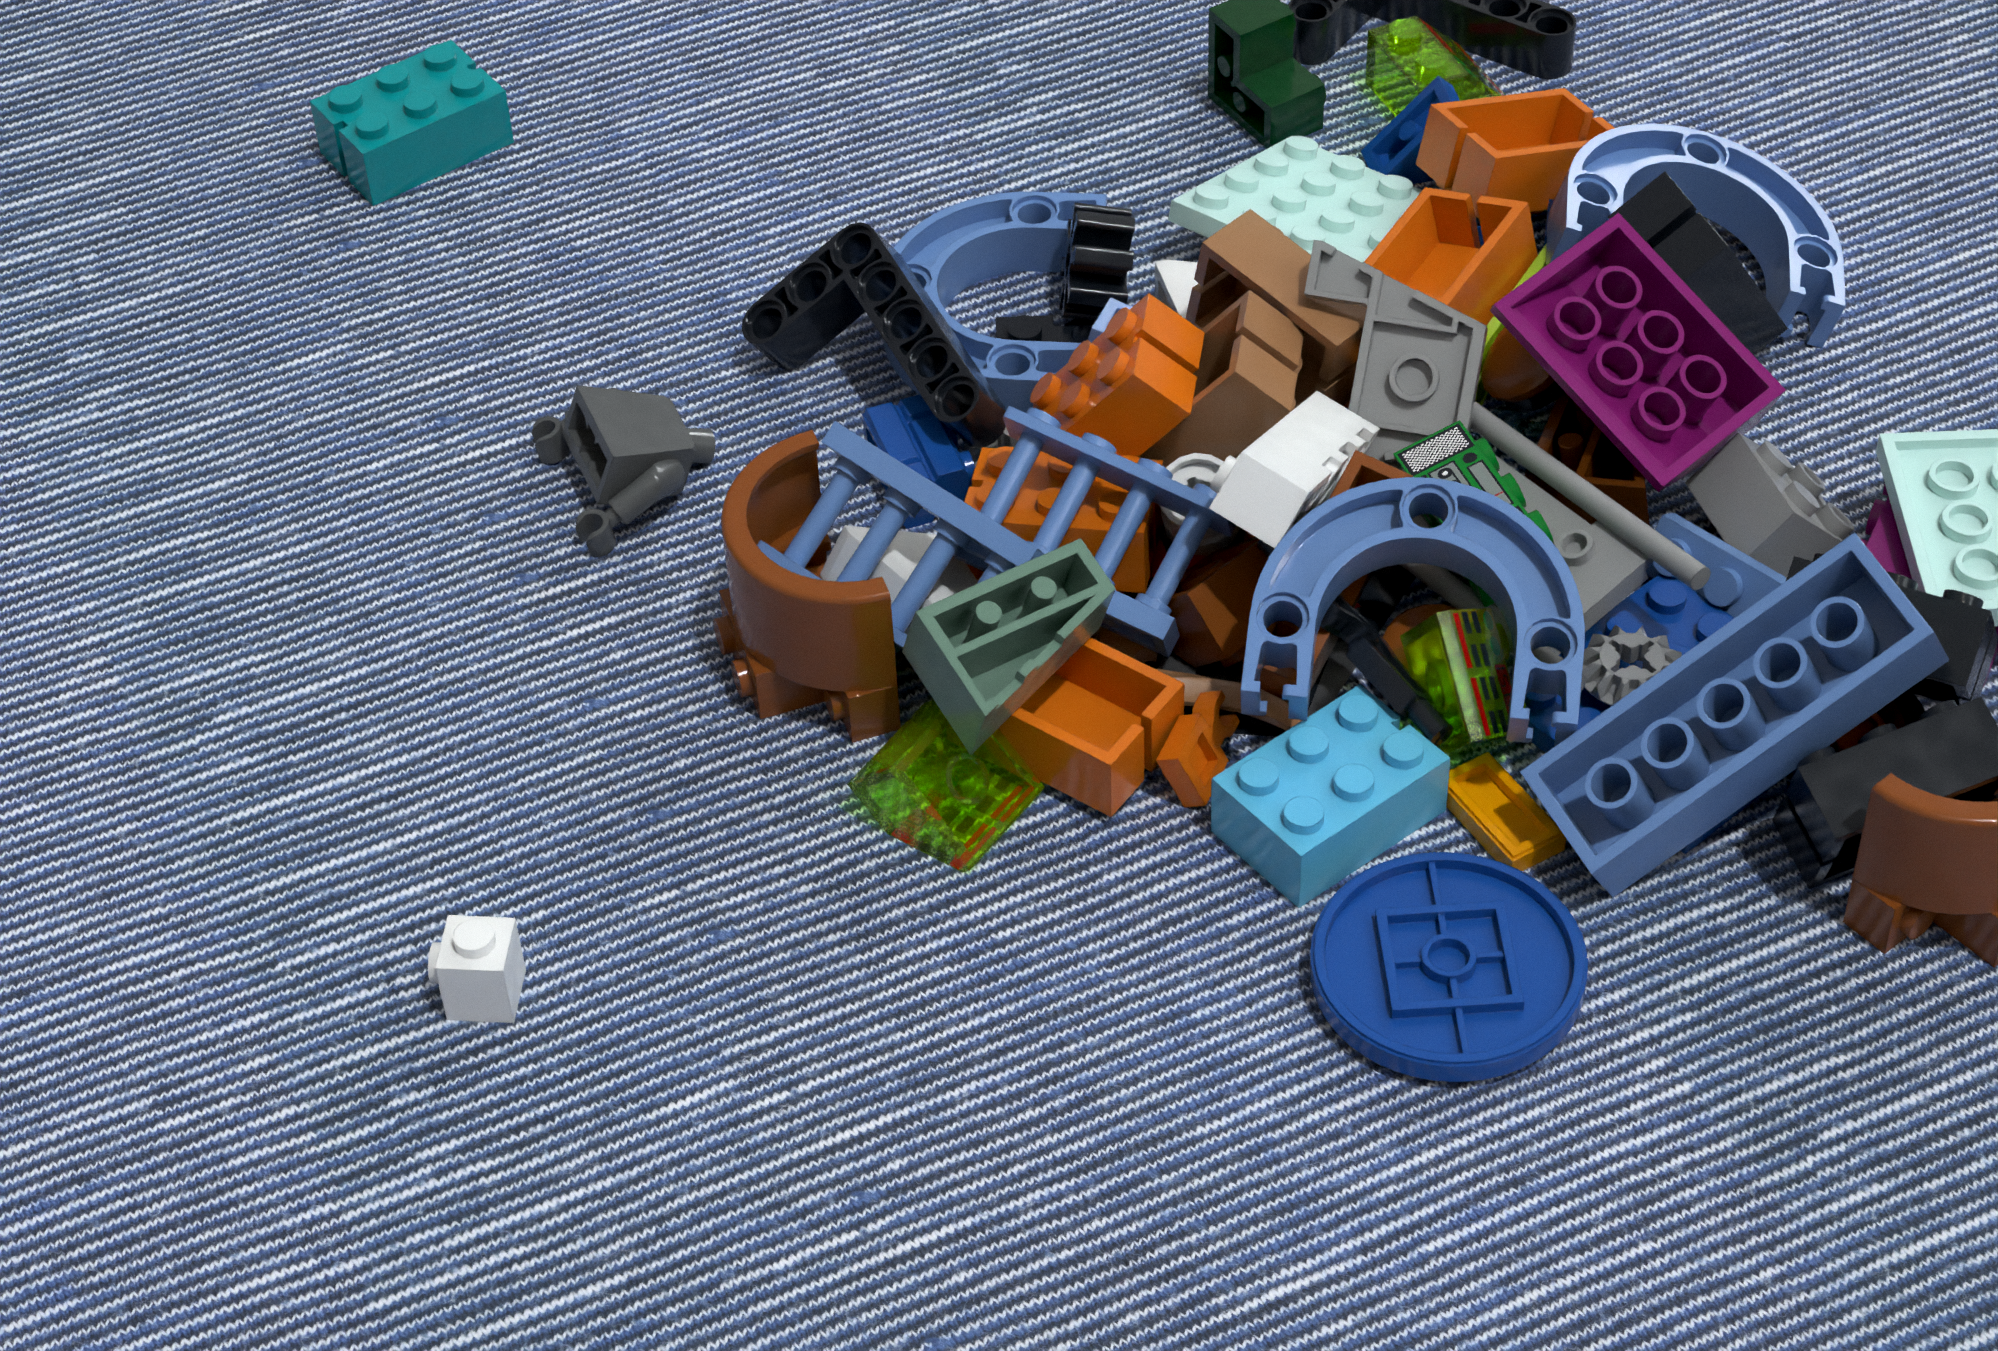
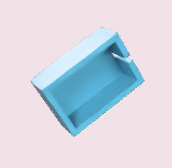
(1329, 795)

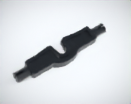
(1381, 666)

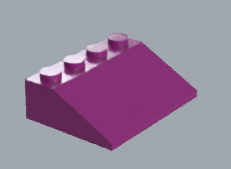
(1639, 352)

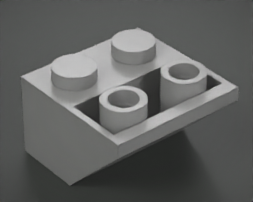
(1767, 504)

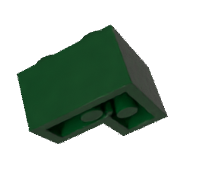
(1256, 74)

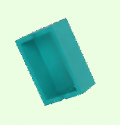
(412, 121)

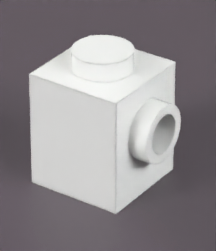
(478, 968)

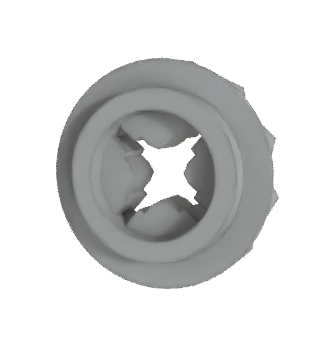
(1603, 658)

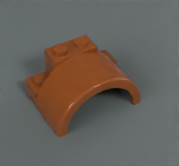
(796, 634)
(1926, 864)

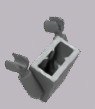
(628, 452)

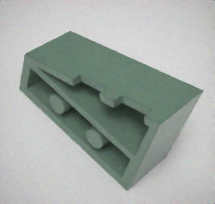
(1006, 637)

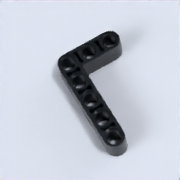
(1510, 32)
(866, 274)

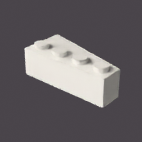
(1290, 468)

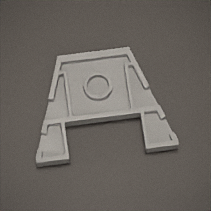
(1414, 355)

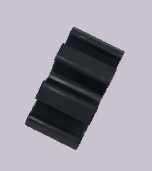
(1095, 260)

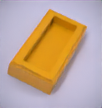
(1502, 814)

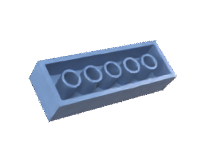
(1734, 715)

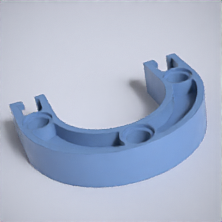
(1725, 184)
(986, 240)
(1375, 530)

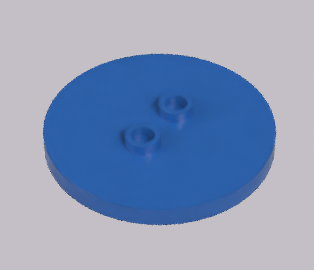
(1448, 966)

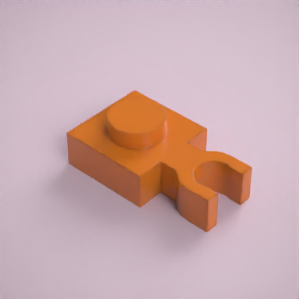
(1194, 749)

